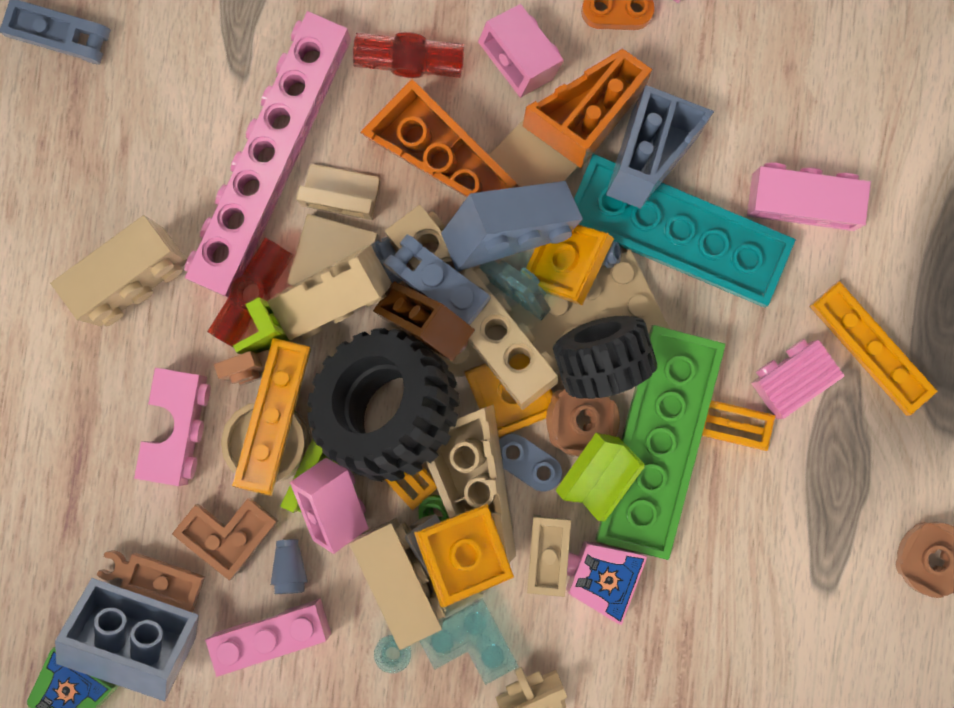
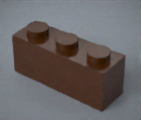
(425, 320)

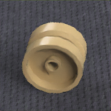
(294, 451)

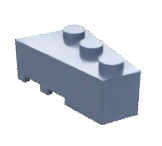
(654, 142)
(509, 222)

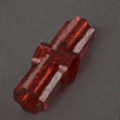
(408, 55)
(263, 271)

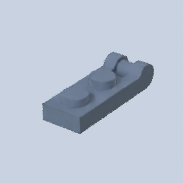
(54, 30)
(437, 280)

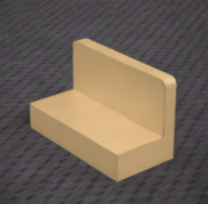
(339, 191)
(549, 556)

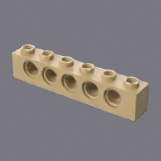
(524, 384)

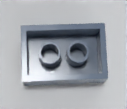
(126, 639)

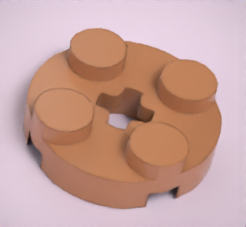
(562, 424)
(913, 559)

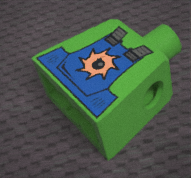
(67, 688)

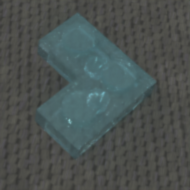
(518, 285)
(472, 632)

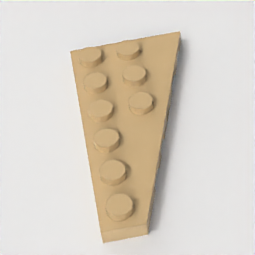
(613, 293)

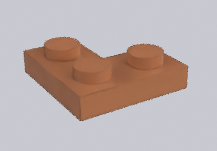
(242, 368)
(225, 546)

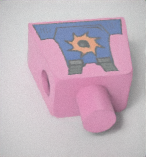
(604, 578)

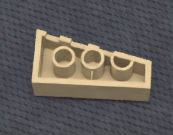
(472, 472)

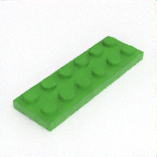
(665, 435)

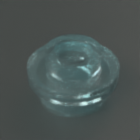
(387, 664)

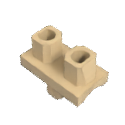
(534, 691)

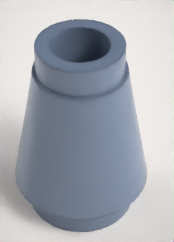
(288, 568)

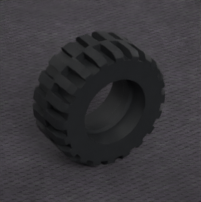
(349, 384)

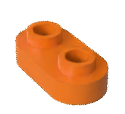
(618, 14)

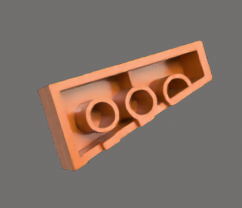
(431, 141)

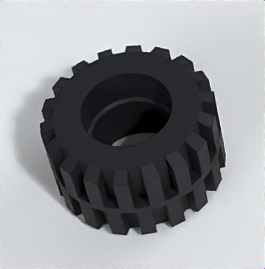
(605, 357)

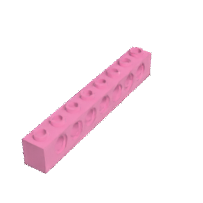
(307, 35)

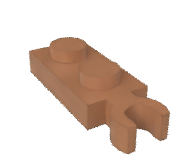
(155, 579)

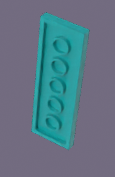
(688, 235)

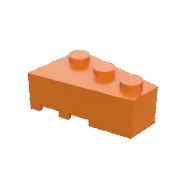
(589, 108)

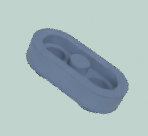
(528, 462)

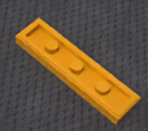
(873, 348)
(271, 417)

